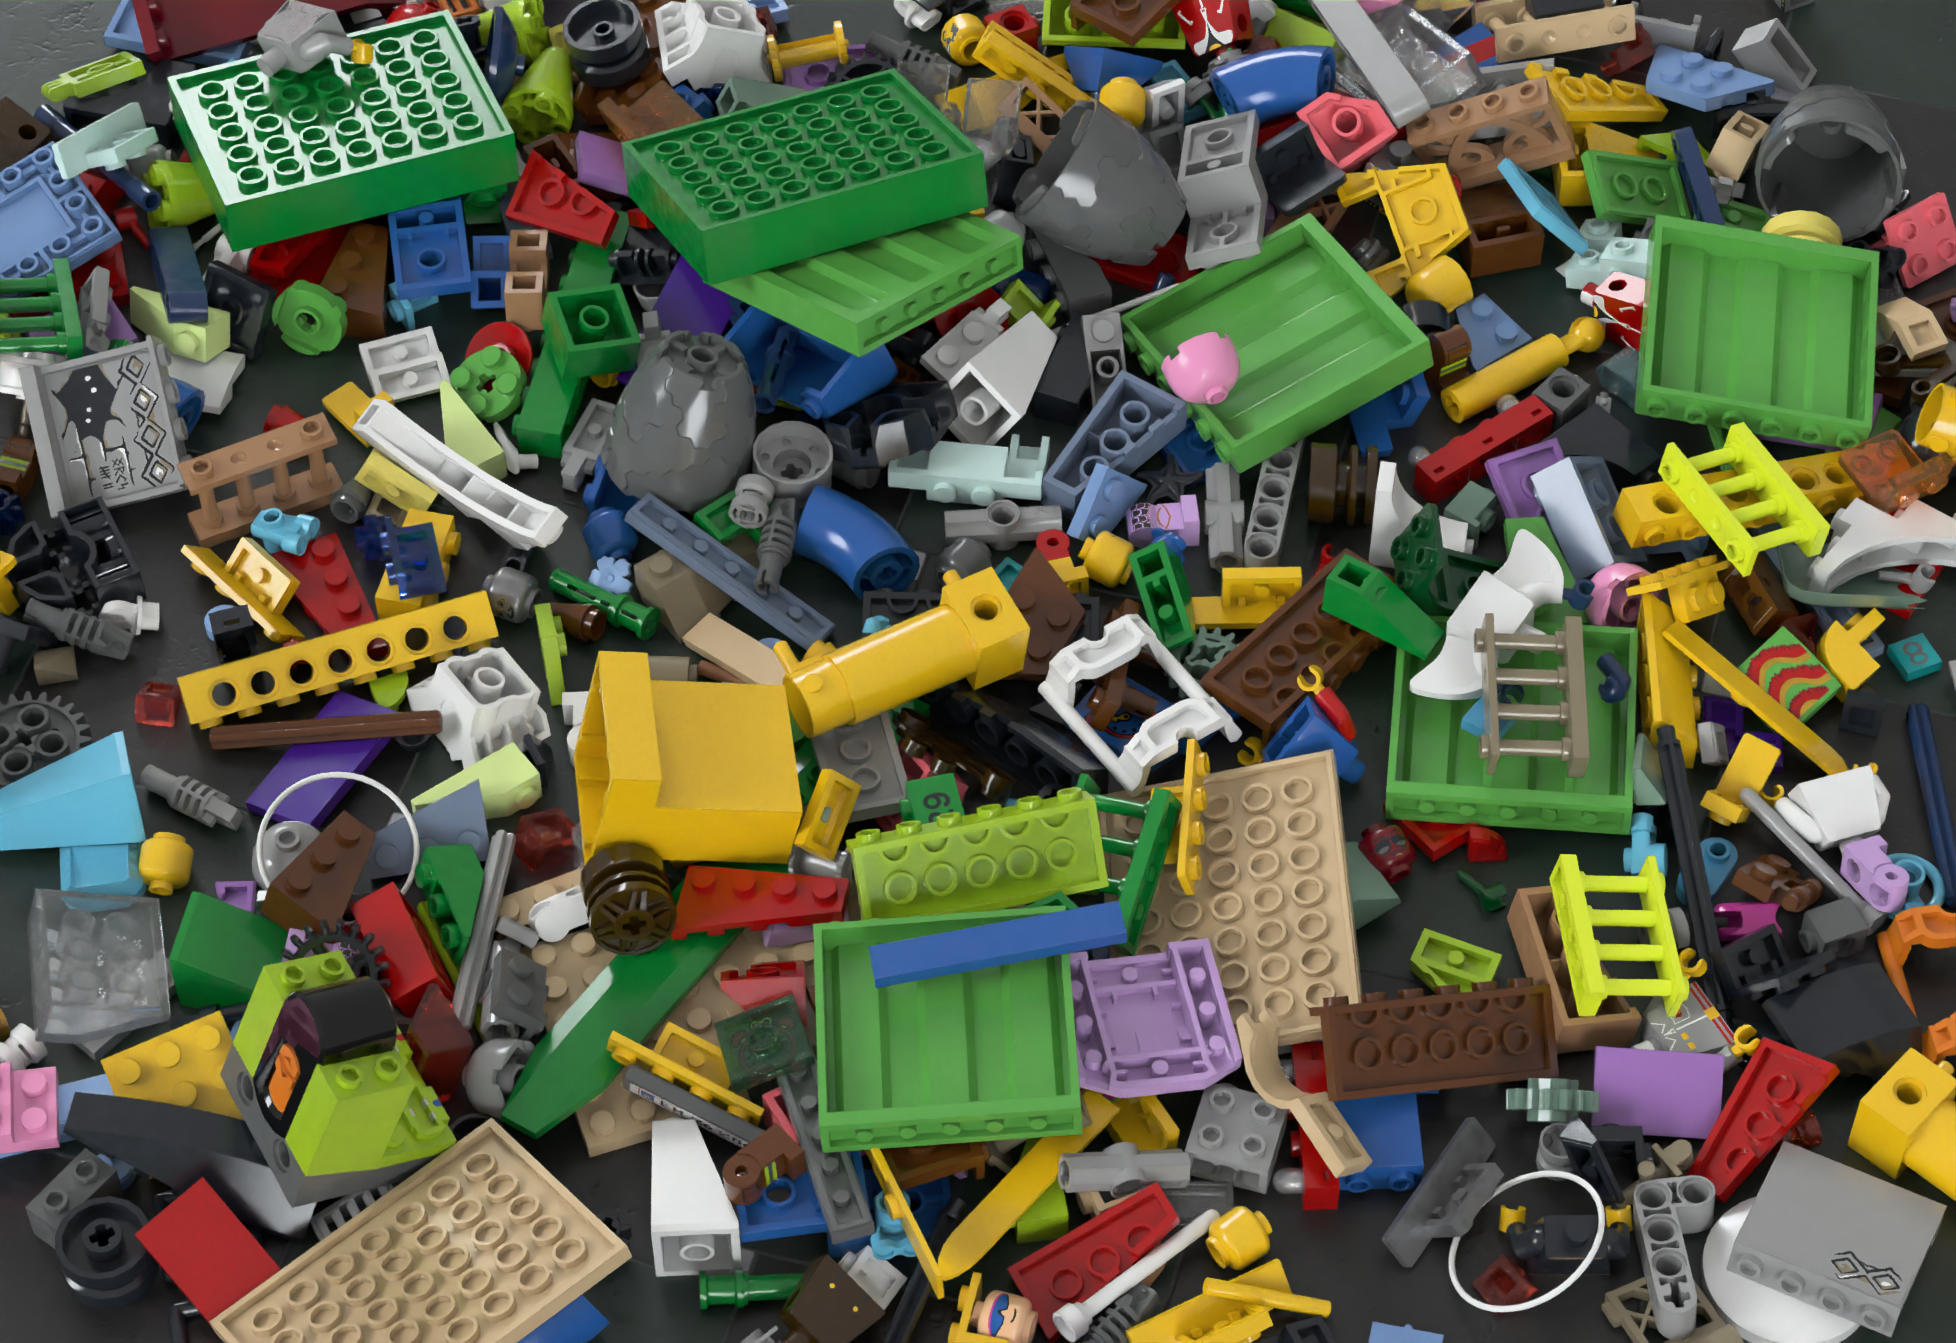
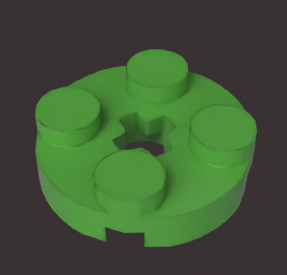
(322, 305)
(477, 370)

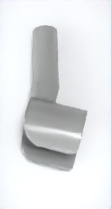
(1917, 581)

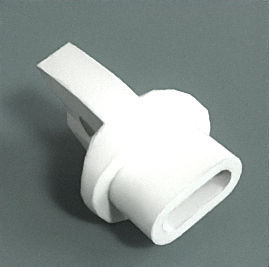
(916, 15)
(132, 616)

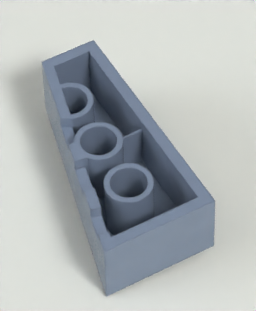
(1120, 433)

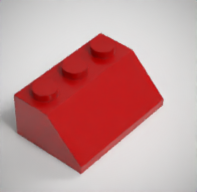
(406, 946)

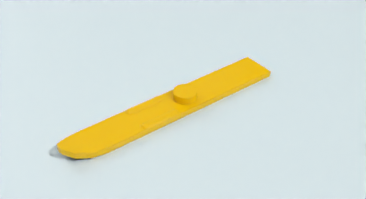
(1750, 695)
(1018, 1192)
(898, 1209)

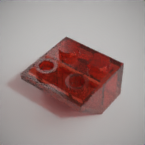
(438, 1043)

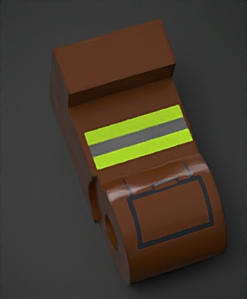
(1450, 358)
(19, 465)
(761, 1164)

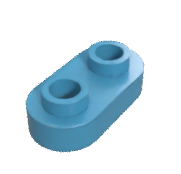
(1717, 868)

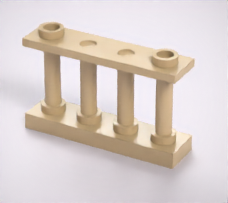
(1523, 37)

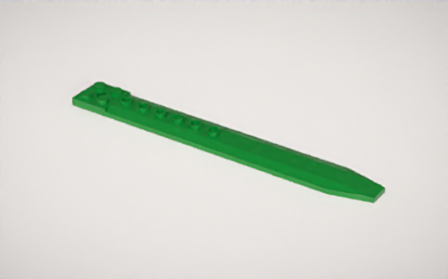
(631, 999)

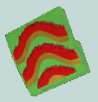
(1791, 675)

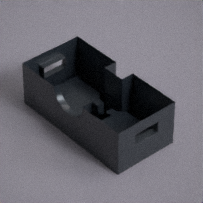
(233, 634)

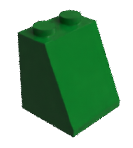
(221, 952)

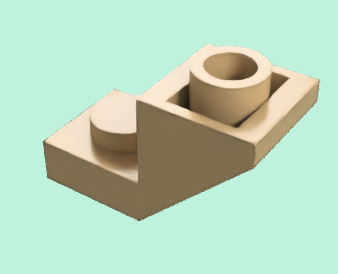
(1913, 326)

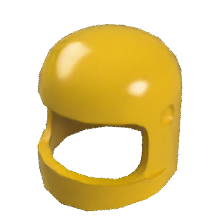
(1440, 282)

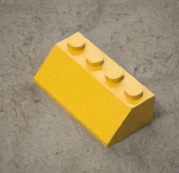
(1665, 680)

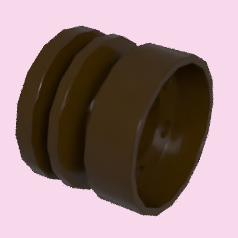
(1341, 483)
(628, 899)

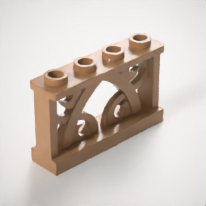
(1508, 108)

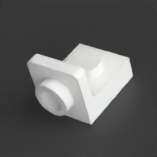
(874, 1276)

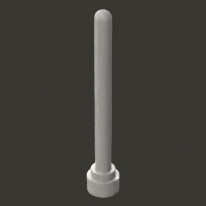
(1872, 916)

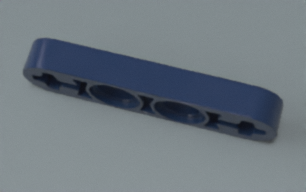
(1695, 176)

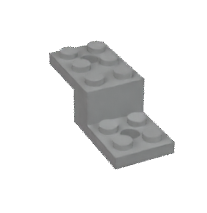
(1223, 190)

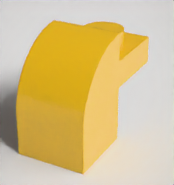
(1844, 656)

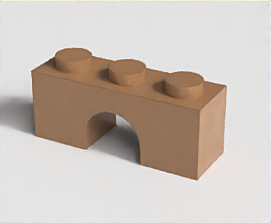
(528, 278)

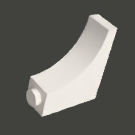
(1394, 513)

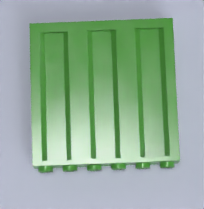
(885, 284)
(1758, 332)
(1307, 335)
(1443, 780)
(941, 1054)

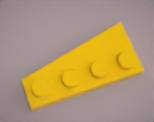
(1596, 101)

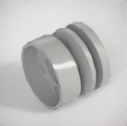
(793, 459)

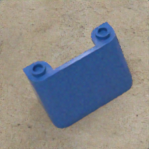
(822, 376)

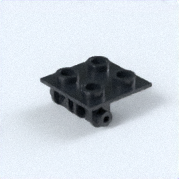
(645, 258)

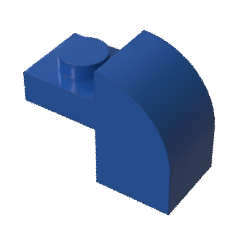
(489, 272)

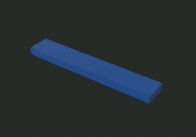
(997, 944)

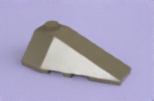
(683, 593)

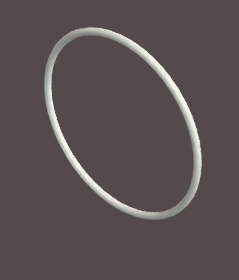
(416, 846)
(1518, 1307)

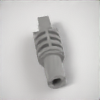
(192, 797)

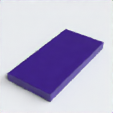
(689, 306)
(317, 799)

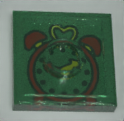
(764, 1043)

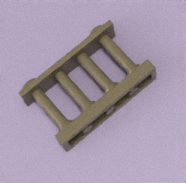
(1567, 677)

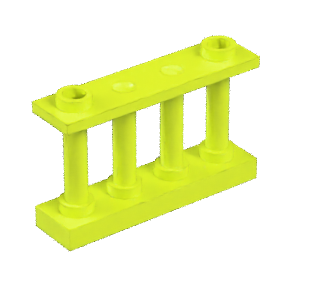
(1756, 472)
(1585, 952)

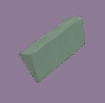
(1647, 774)

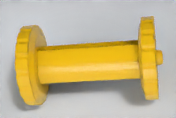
(807, 51)

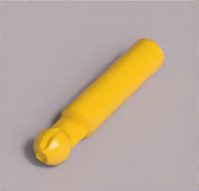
(1520, 369)

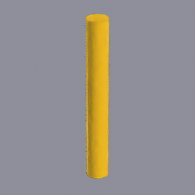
(1266, 1297)

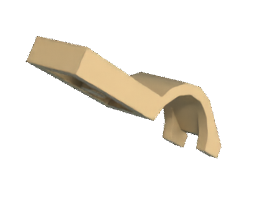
(1314, 1112)

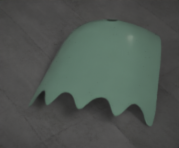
(1859, 592)

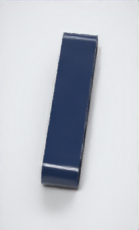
(177, 274)

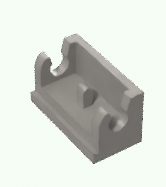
(1670, 33)

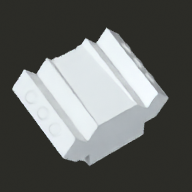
(712, 42)
(482, 704)

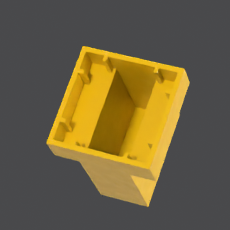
(685, 766)

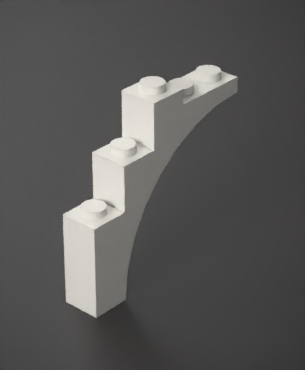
(474, 492)
(1873, 540)

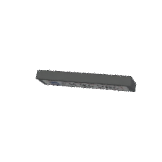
(689, 1106)

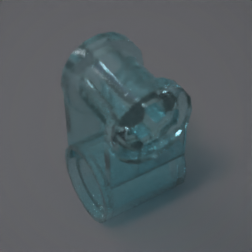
(1620, 374)

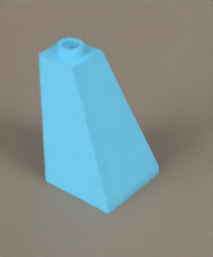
(74, 801)

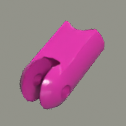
(1745, 918)

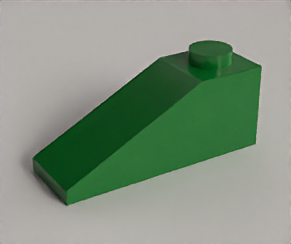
(1164, 594)

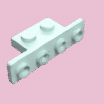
(105, 142)

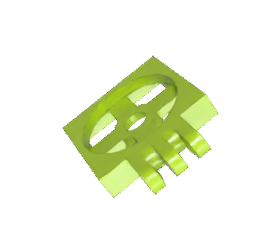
(94, 77)

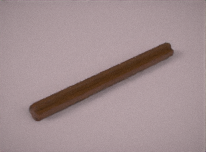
(326, 729)

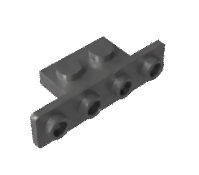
(1447, 1195)

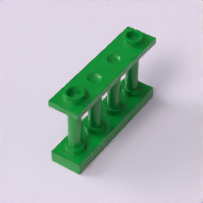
(59, 302)
(1146, 853)

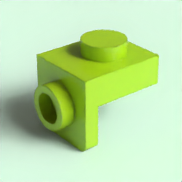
(1024, 301)

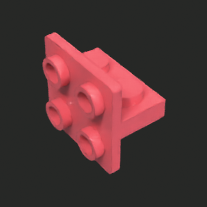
(1927, 237)

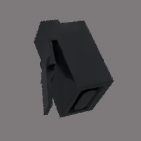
(1008, 171)

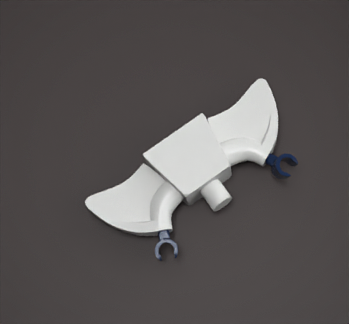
(1512, 594)

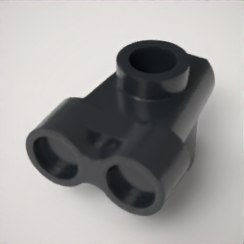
(1889, 261)
(911, 348)

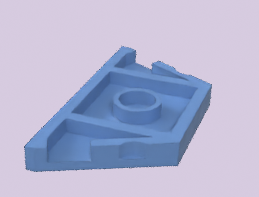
(1701, 81)

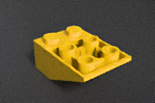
(1569, 175)

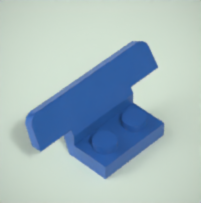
(1389, 411)

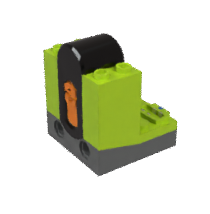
(331, 1083)

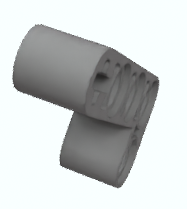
(1660, 1216)

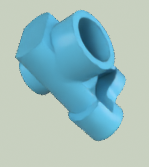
(284, 531)
(1644, 845)
(889, 1235)

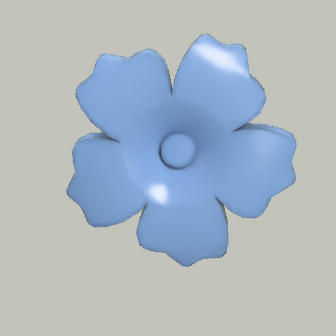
(612, 575)

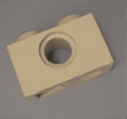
(1736, 146)

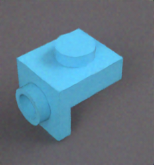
(404, 309)

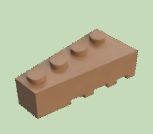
(1543, 957)

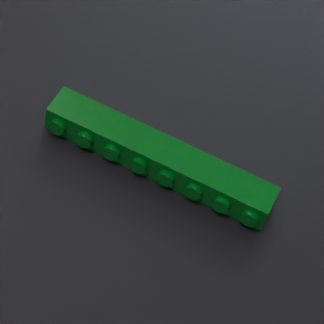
(553, 403)

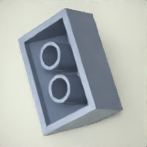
(1580, 507)

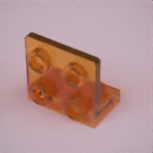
(652, 113)

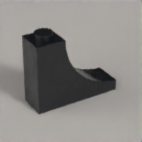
(151, 95)
(1600, 434)

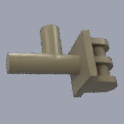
(1669, 1163)

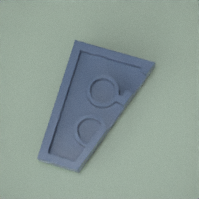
(447, 821)

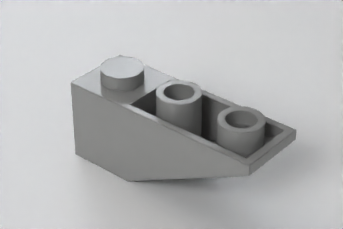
(1104, 351)

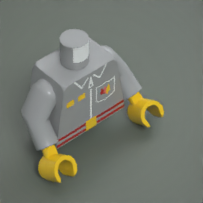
(1696, 1025)

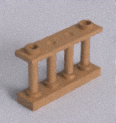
(292, 495)

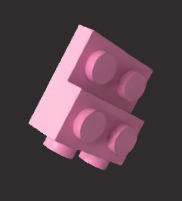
(28, 1109)

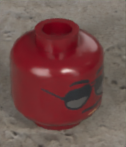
(1388, 851)

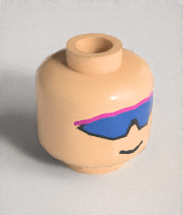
(1005, 1317)

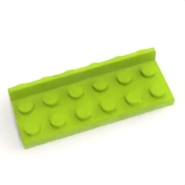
(981, 858)

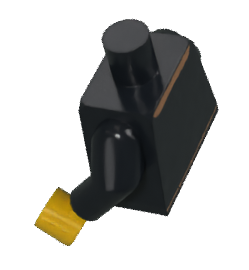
(1562, 1242)

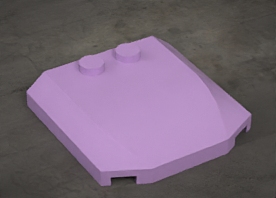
(1152, 1022)

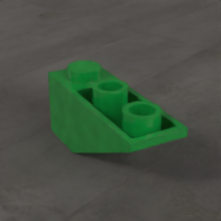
(1376, 605)
(452, 887)

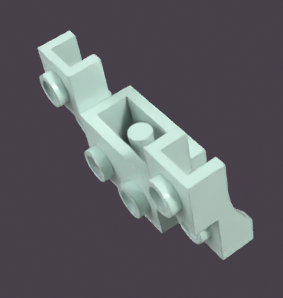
(1606, 254)
(974, 472)

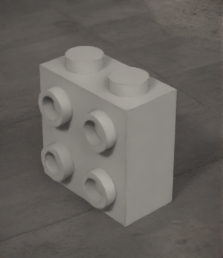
(1236, 1137)

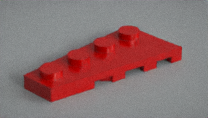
(1093, 1254)

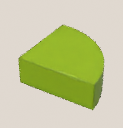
(390, 690)

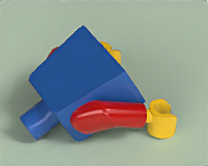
(1312, 728)

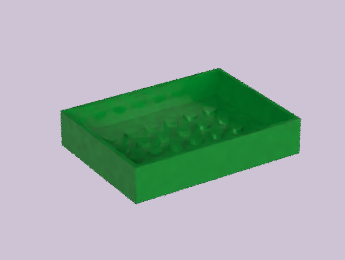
(344, 135)
(804, 175)

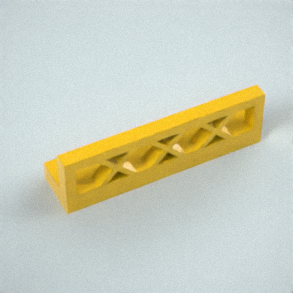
(1016, 59)
(1144, 1124)

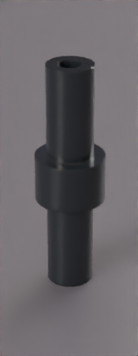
(230, 1013)

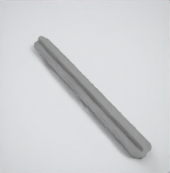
(483, 928)

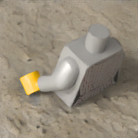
(303, 36)

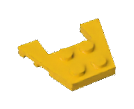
(1421, 212)

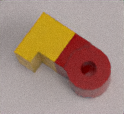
(1056, 549)

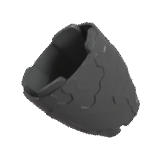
(1833, 171)
(1101, 189)
(684, 423)

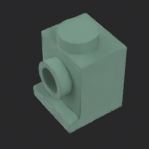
(1474, 506)

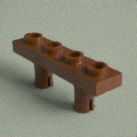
(1112, 688)

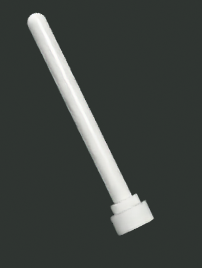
(1075, 1318)

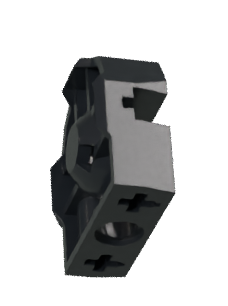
(891, 424)
(79, 565)

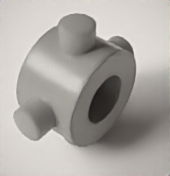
(1604, 401)

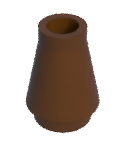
(581, 620)

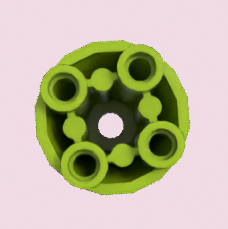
(529, 24)
(542, 97)
(180, 191)

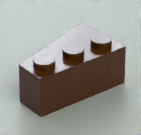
(362, 279)
(320, 877)

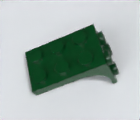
(1432, 574)

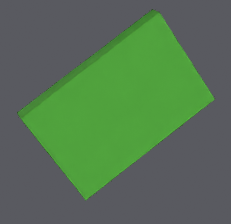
(1633, 187)

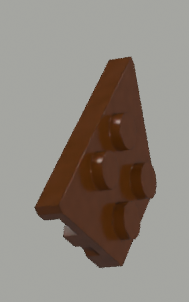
(1048, 610)

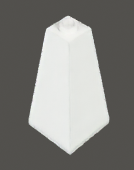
(1000, 382)
(689, 1206)

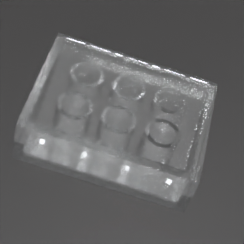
(1432, 58)
(95, 965)

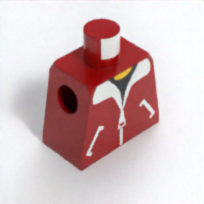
(1214, 24)
(1618, 307)

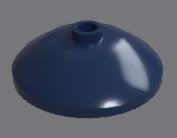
(502, 55)

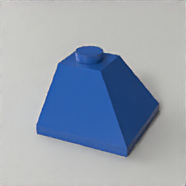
(1097, 66)

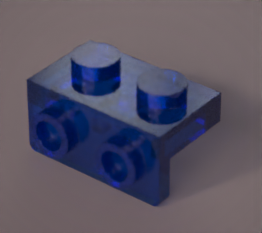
(414, 558)

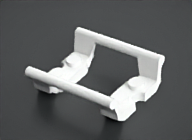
(1157, 735)

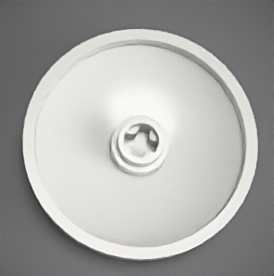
(1755, 1309)

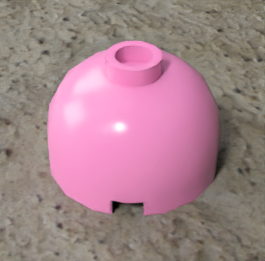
(1203, 369)
(1610, 600)

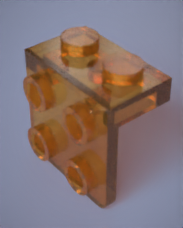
(1892, 472)

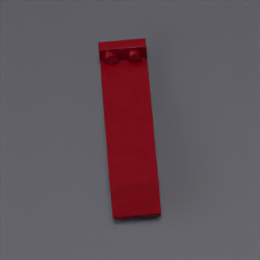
(196, 27)

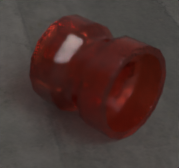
(1804, 1133)

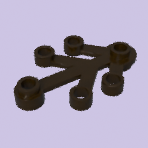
(1890, 361)
(949, 754)

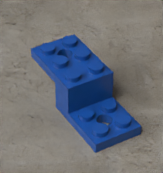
(430, 249)
(803, 1215)

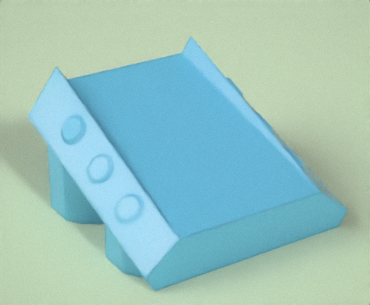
(102, 869)

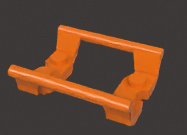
(1932, 929)

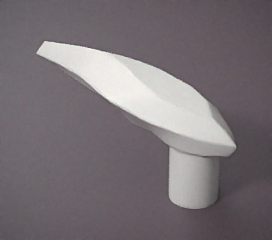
(514, 460)

